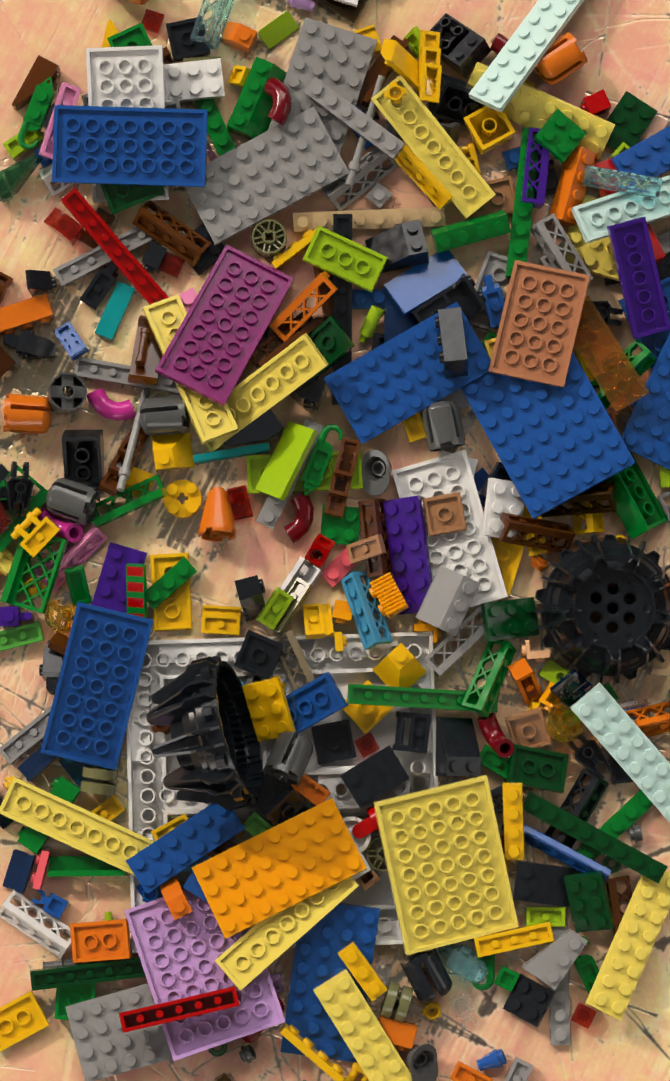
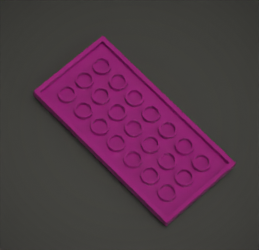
(224, 325)

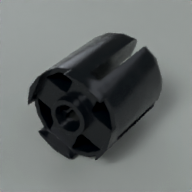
(418, 980)

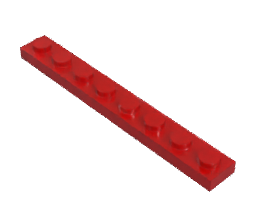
(113, 247)

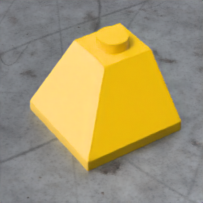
(172, 452)
(399, 668)

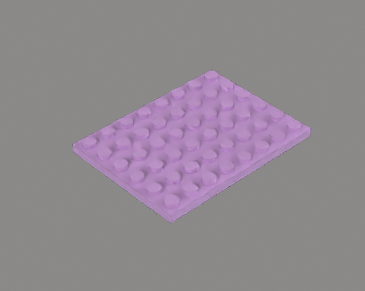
(182, 964)

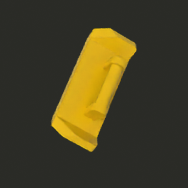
(401, 62)

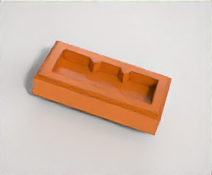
(311, 790)

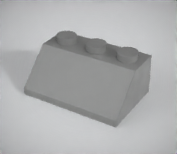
(447, 600)

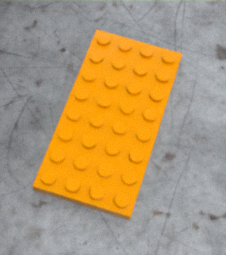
(279, 868)

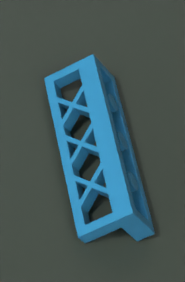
(363, 609)

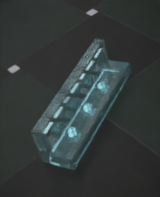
(215, 24)
(622, 181)

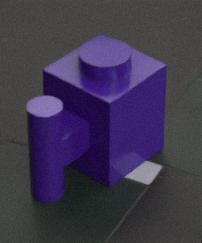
(12, 616)

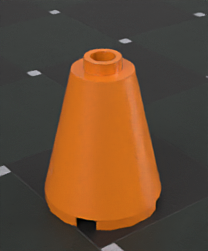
(217, 517)

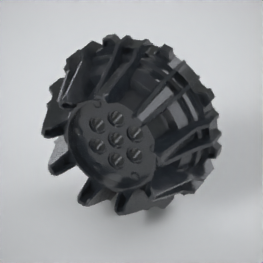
(568, 608)
(209, 736)

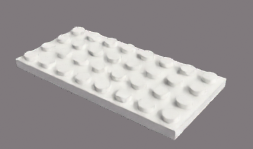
(125, 79)
(460, 551)

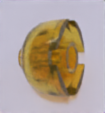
(59, 616)
(563, 723)

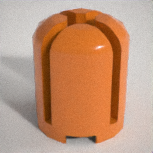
(560, 60)
(27, 414)

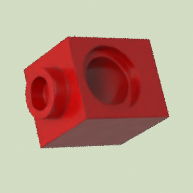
(596, 103)
(322, 544)

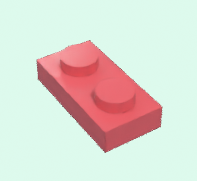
(338, 568)
(38, 877)

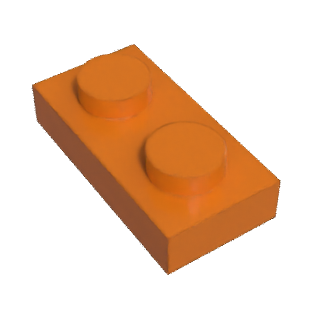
(466, 1073)

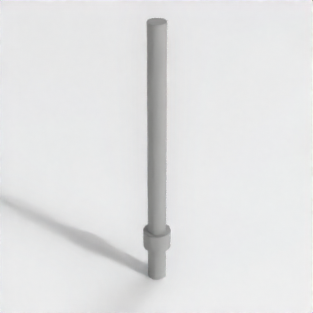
(354, 165)
(124, 471)

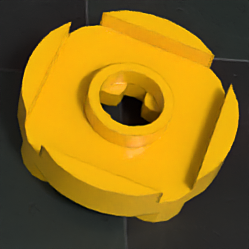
(189, 490)

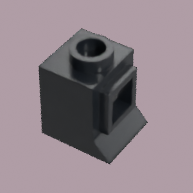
(154, 258)

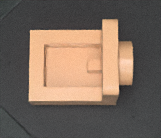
(538, 656)

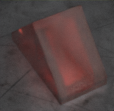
(240, 502)

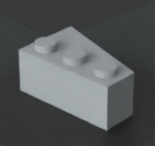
(556, 959)

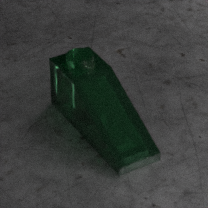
(16, 175)

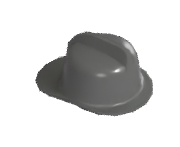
(376, 472)
(423, 1062)

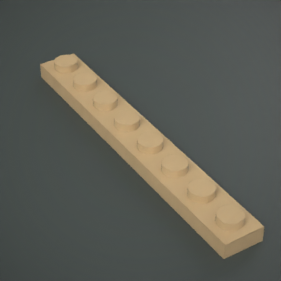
(370, 218)

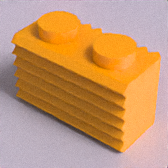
(389, 595)

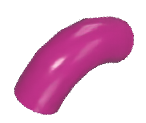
(109, 409)
(69, 531)

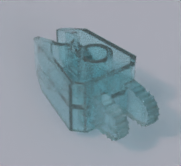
(464, 962)

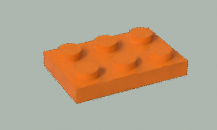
(100, 940)

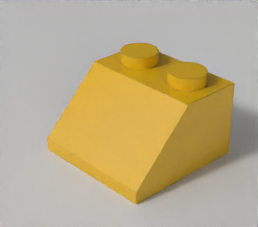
(488, 129)

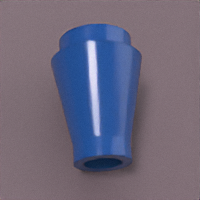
(492, 1060)

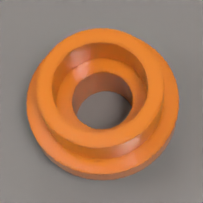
(539, 563)

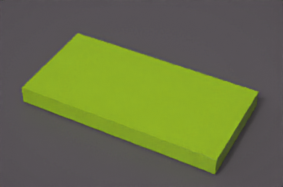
(345, 259)
(286, 460)

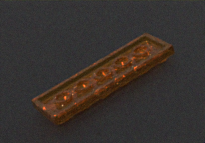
(607, 360)

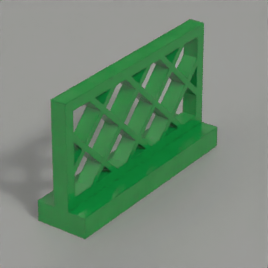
(37, 501)
(15, 582)

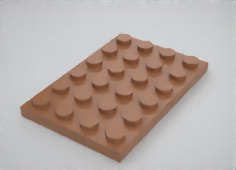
(539, 324)

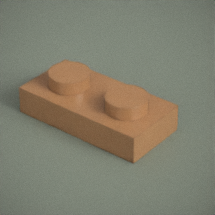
(366, 549)

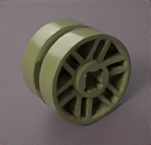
(269, 228)
(99, 780)
(373, 855)
(396, 1001)

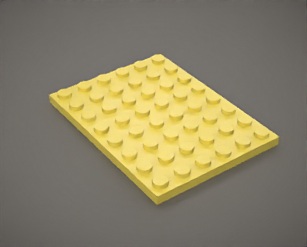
(446, 864)

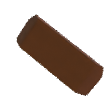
(145, 355)

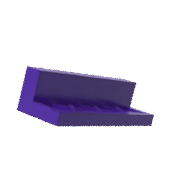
(542, 171)

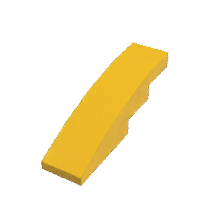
(429, 66)

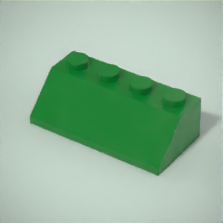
(253, 105)
(636, 501)

